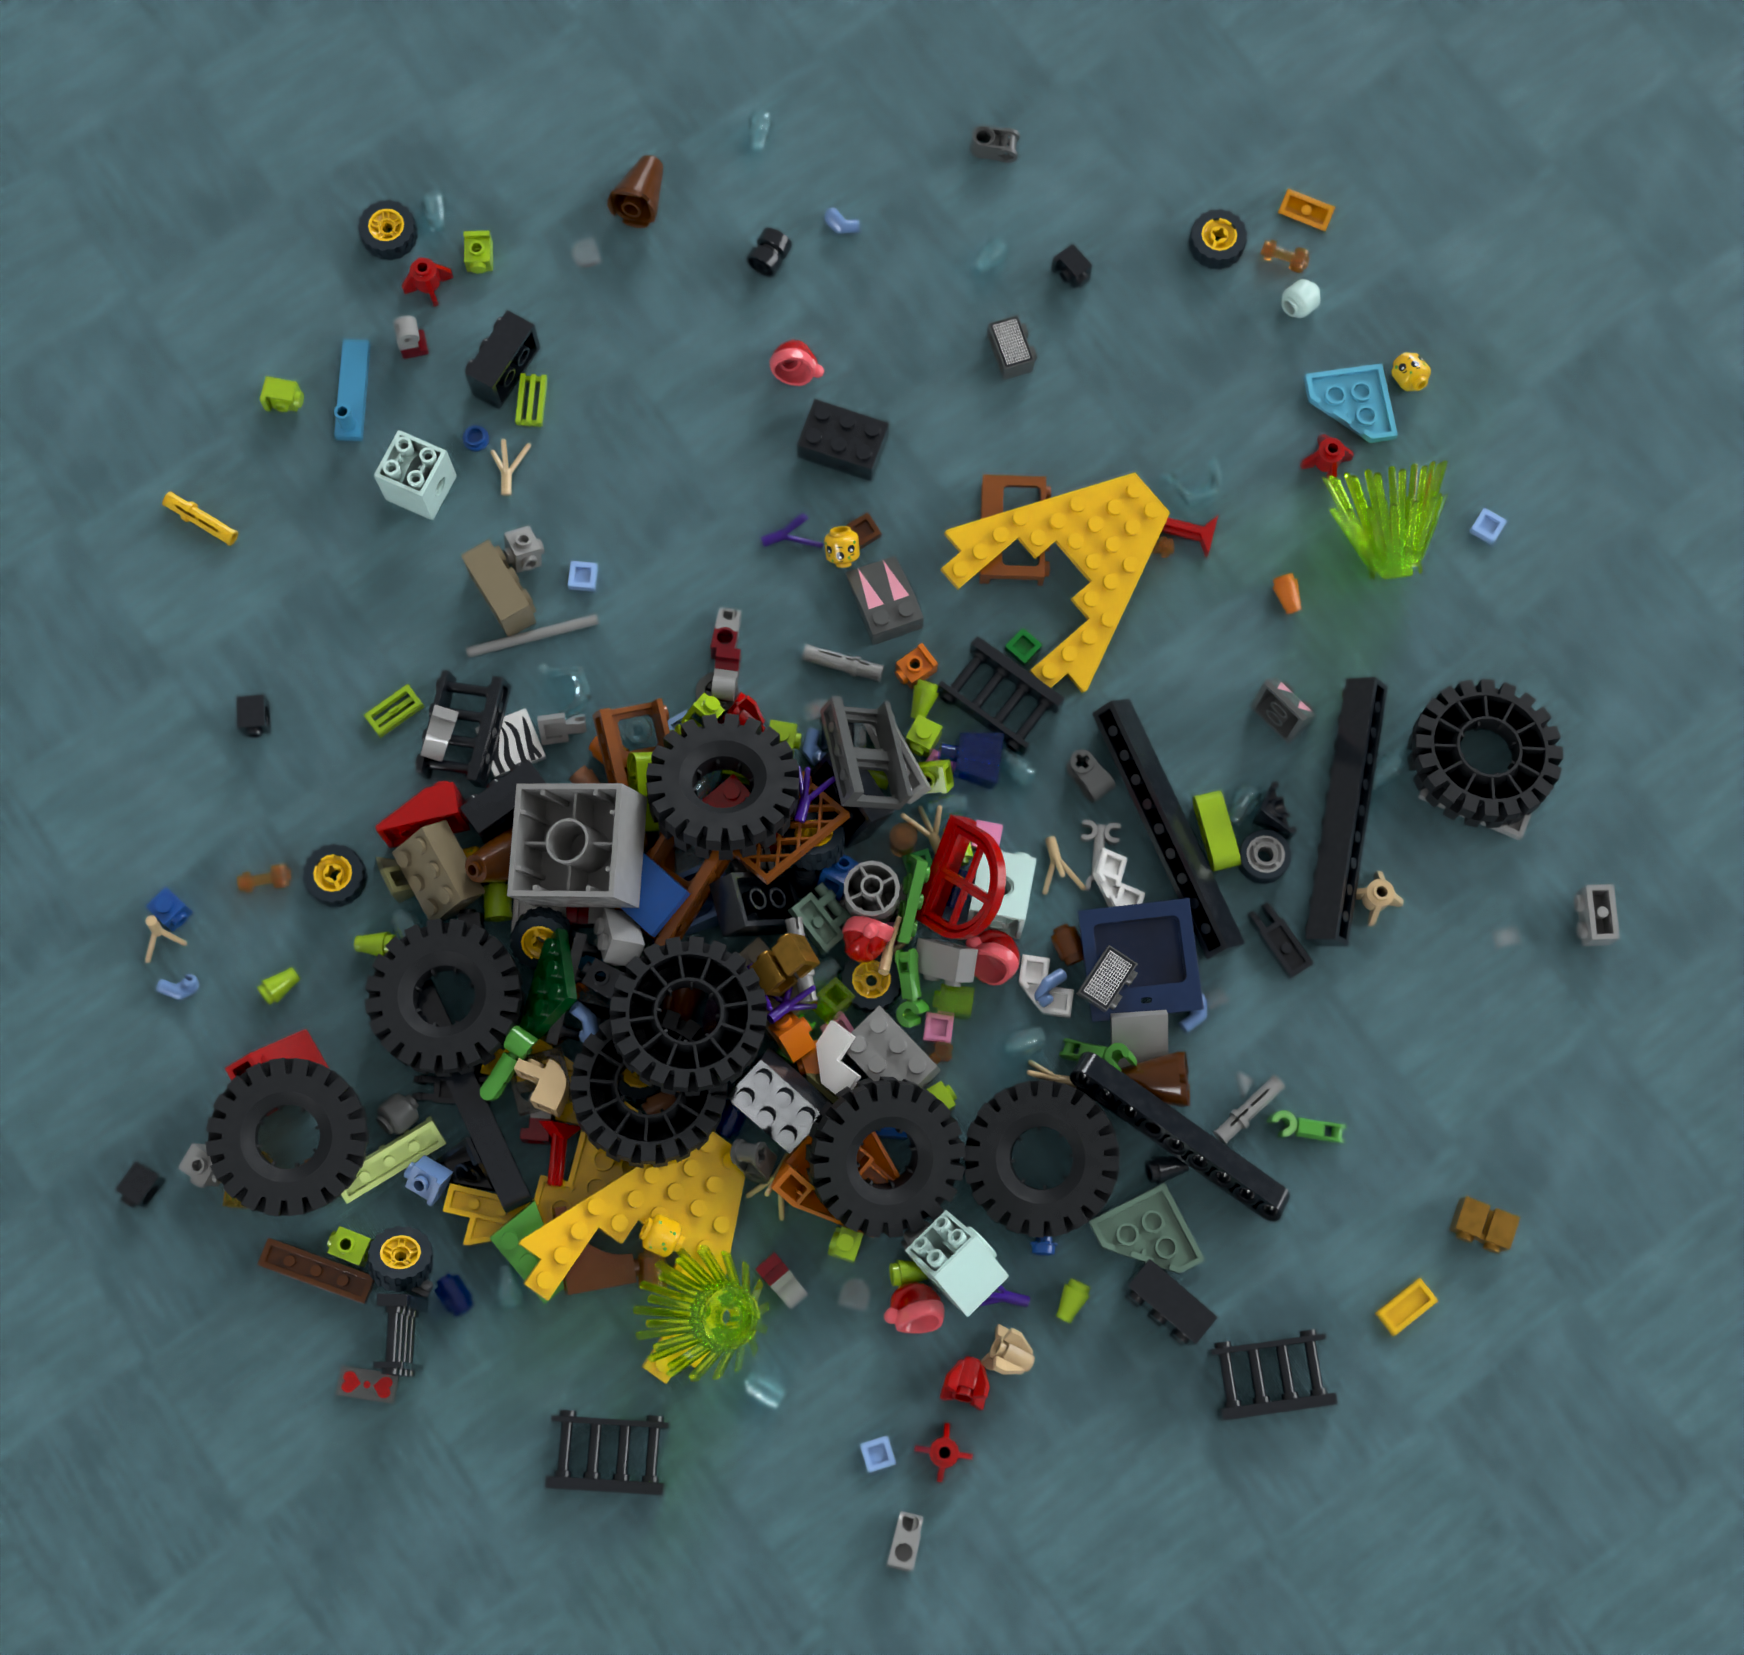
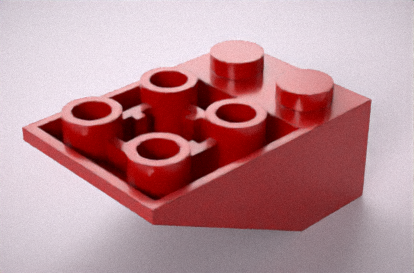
(297, 1045)

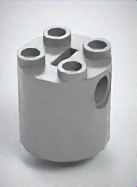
(872, 891)

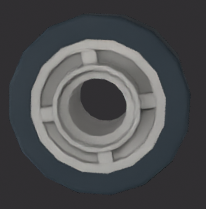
(1277, 849)

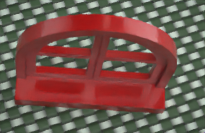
(945, 874)

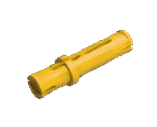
(190, 512)

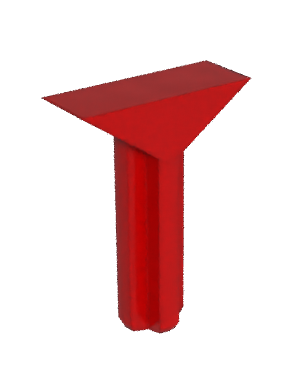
(1191, 531)
(559, 1133)

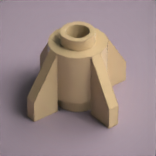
(1376, 902)
(1009, 1352)

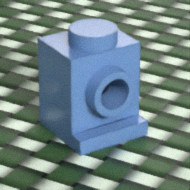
(427, 1179)

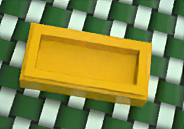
(1406, 1306)

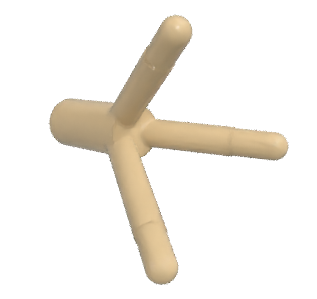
(506, 472)
(930, 833)
(1061, 866)
(156, 929)
(889, 951)
(1047, 1075)
(761, 1186)

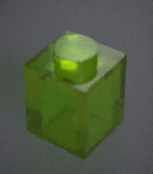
(833, 1000)
(954, 1001)

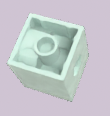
(415, 475)
(1015, 902)
(957, 1262)

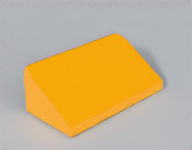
(1306, 209)

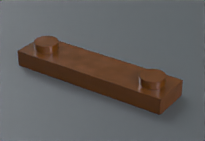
(316, 1270)

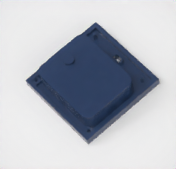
(1162, 945)

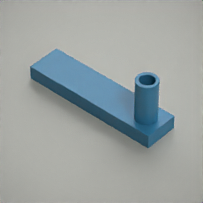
(352, 390)

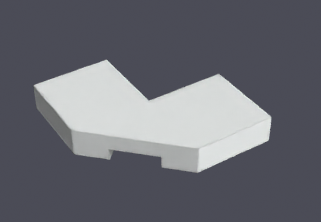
(1108, 876)
(1032, 972)
(830, 1050)

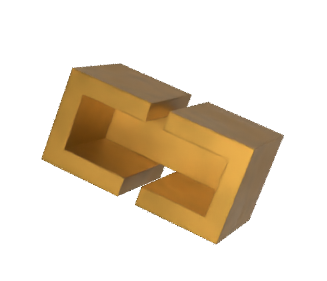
(778, 966)
(1476, 1222)

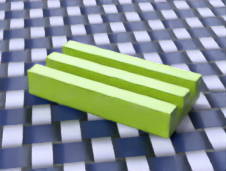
(533, 379)
(389, 726)

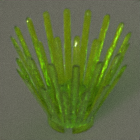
(1397, 540)
(701, 1314)

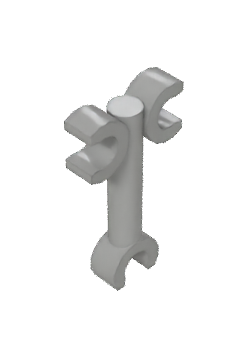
(1100, 834)

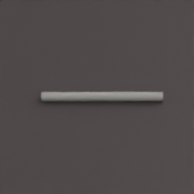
(533, 635)

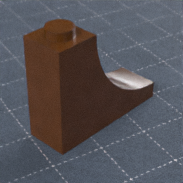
(598, 1268)

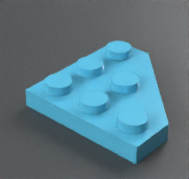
(1355, 399)

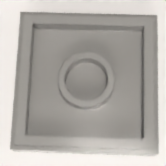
(1142, 1033)

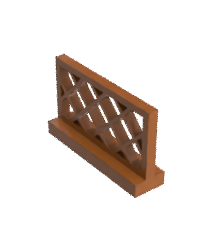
(824, 828)

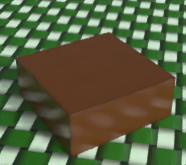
(865, 529)

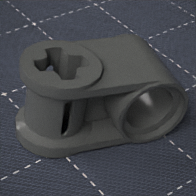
(996, 143)
(1091, 778)
(753, 1160)

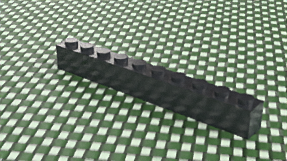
(1346, 812)
(1168, 827)

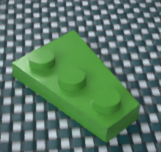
(912, 888)
(509, 1235)

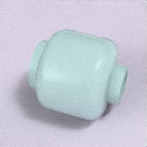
(1301, 298)

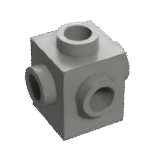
(523, 549)
(197, 1166)

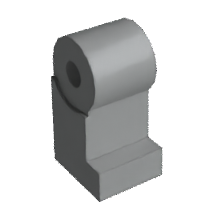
(439, 732)
(905, 1542)

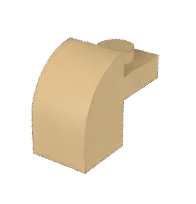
(552, 1085)

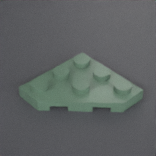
(1149, 1230)

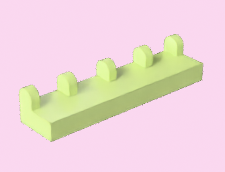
(395, 1157)

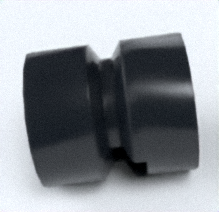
(771, 249)

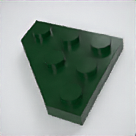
(552, 986)

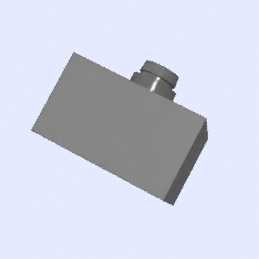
(577, 845)

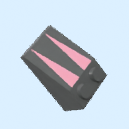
(885, 600)
(1282, 709)

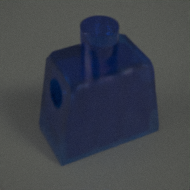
(975, 757)

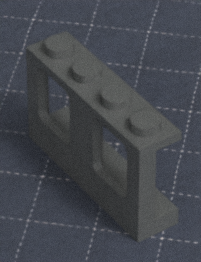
(849, 759)

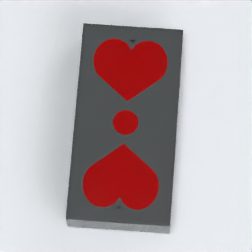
(367, 1385)

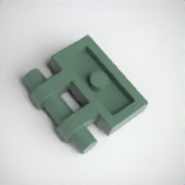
(816, 921)

